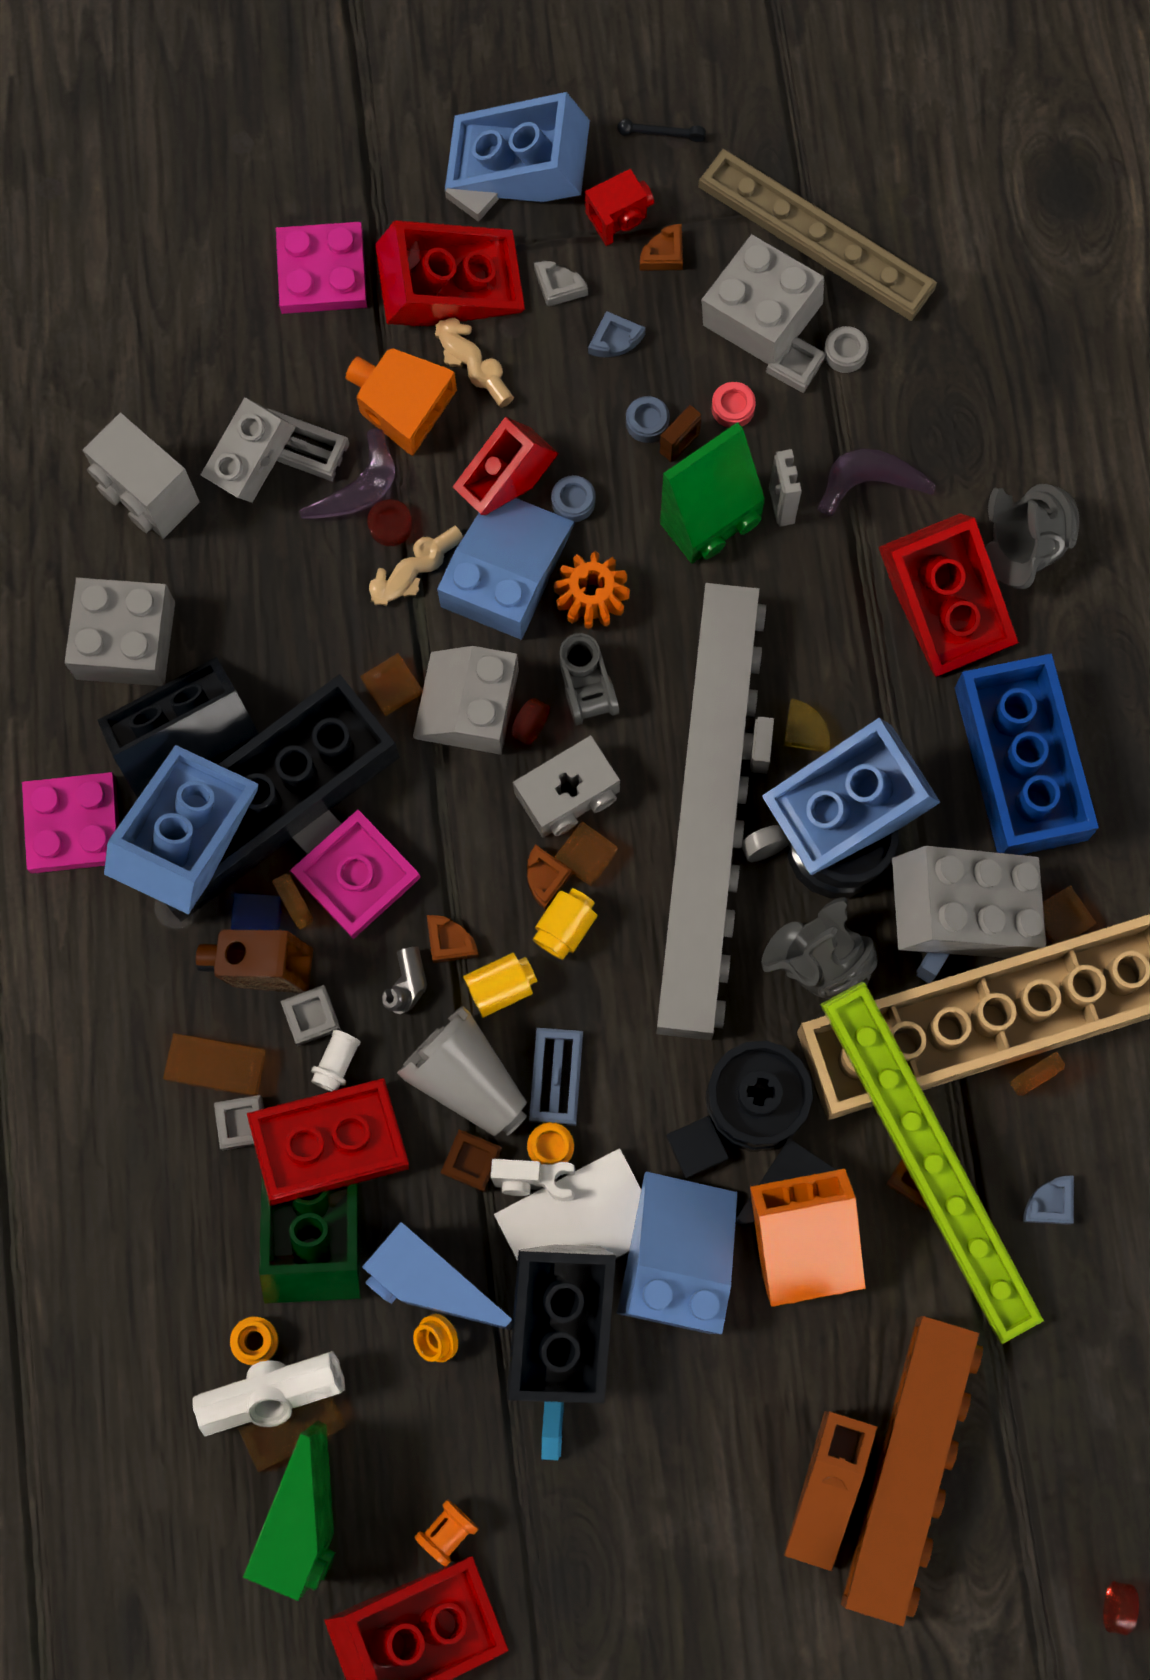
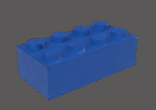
(1025, 756)

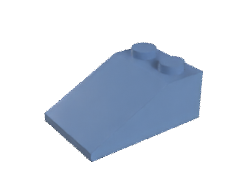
(521, 149)
(504, 566)
(851, 797)
(179, 829)
(680, 1255)
(420, 1277)

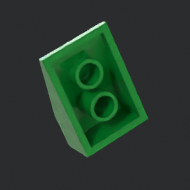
(712, 496)
(299, 1527)

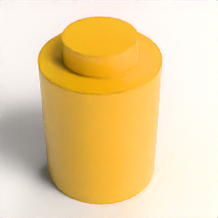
(500, 983)

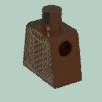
(258, 960)

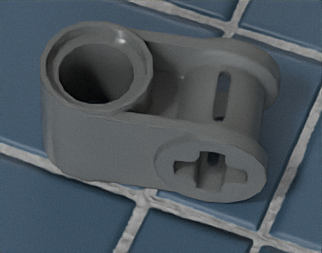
(586, 687)

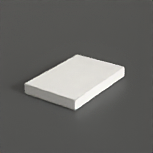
(597, 1215)

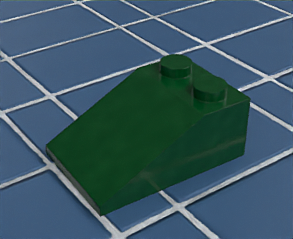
(310, 1248)

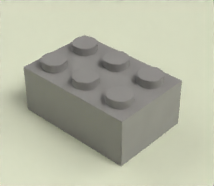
(968, 902)

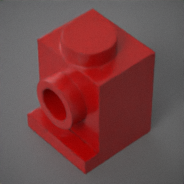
(617, 204)

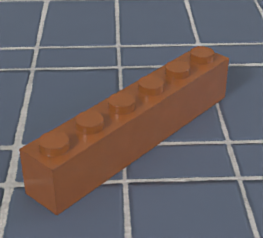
(911, 1470)

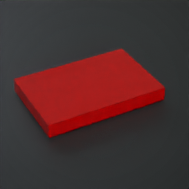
(327, 1141)

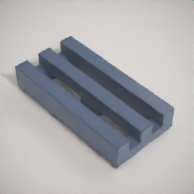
(553, 1114)

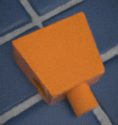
(402, 395)

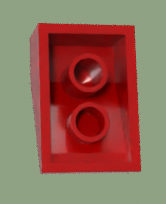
(447, 273)
(949, 593)
(420, 1629)

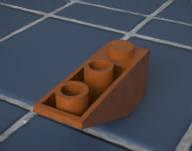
(830, 1489)

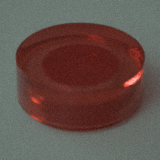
(389, 522)
(530, 721)
(1120, 1608)

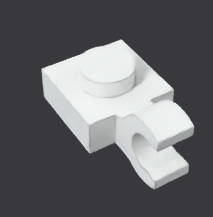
(520, 1176)

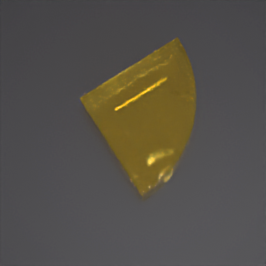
(806, 728)

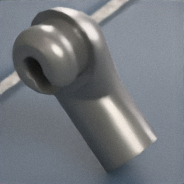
(409, 986)

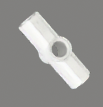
(268, 1393)

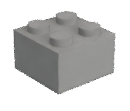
(762, 300)
(140, 476)
(120, 631)

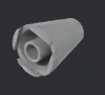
(466, 1075)

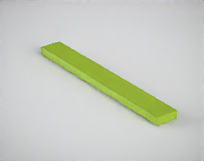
(931, 1162)

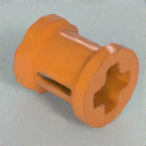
(446, 1533)

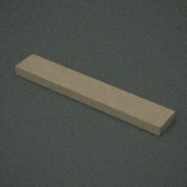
(817, 234)

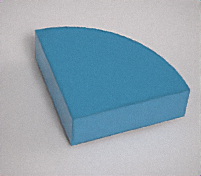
(552, 1430)

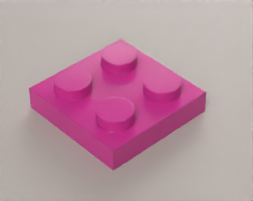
(321, 267)
(69, 821)
(355, 874)

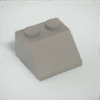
(467, 698)

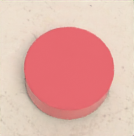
(733, 404)

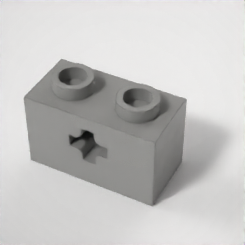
(248, 450)
(578, 767)

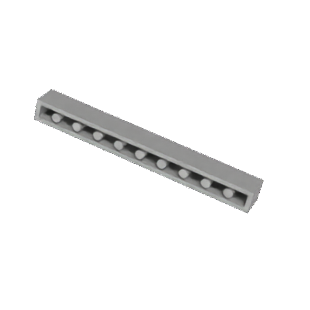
(708, 813)

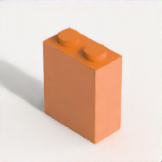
(808, 1237)

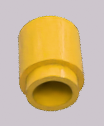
(565, 923)

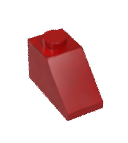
(505, 467)

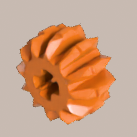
(607, 596)

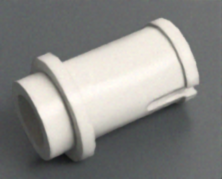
(335, 1061)

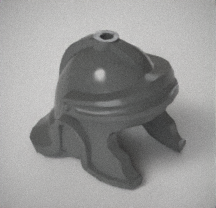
(1030, 532)
(822, 953)

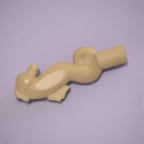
(462, 351)
(404, 580)

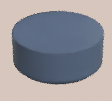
(647, 419)
(573, 498)

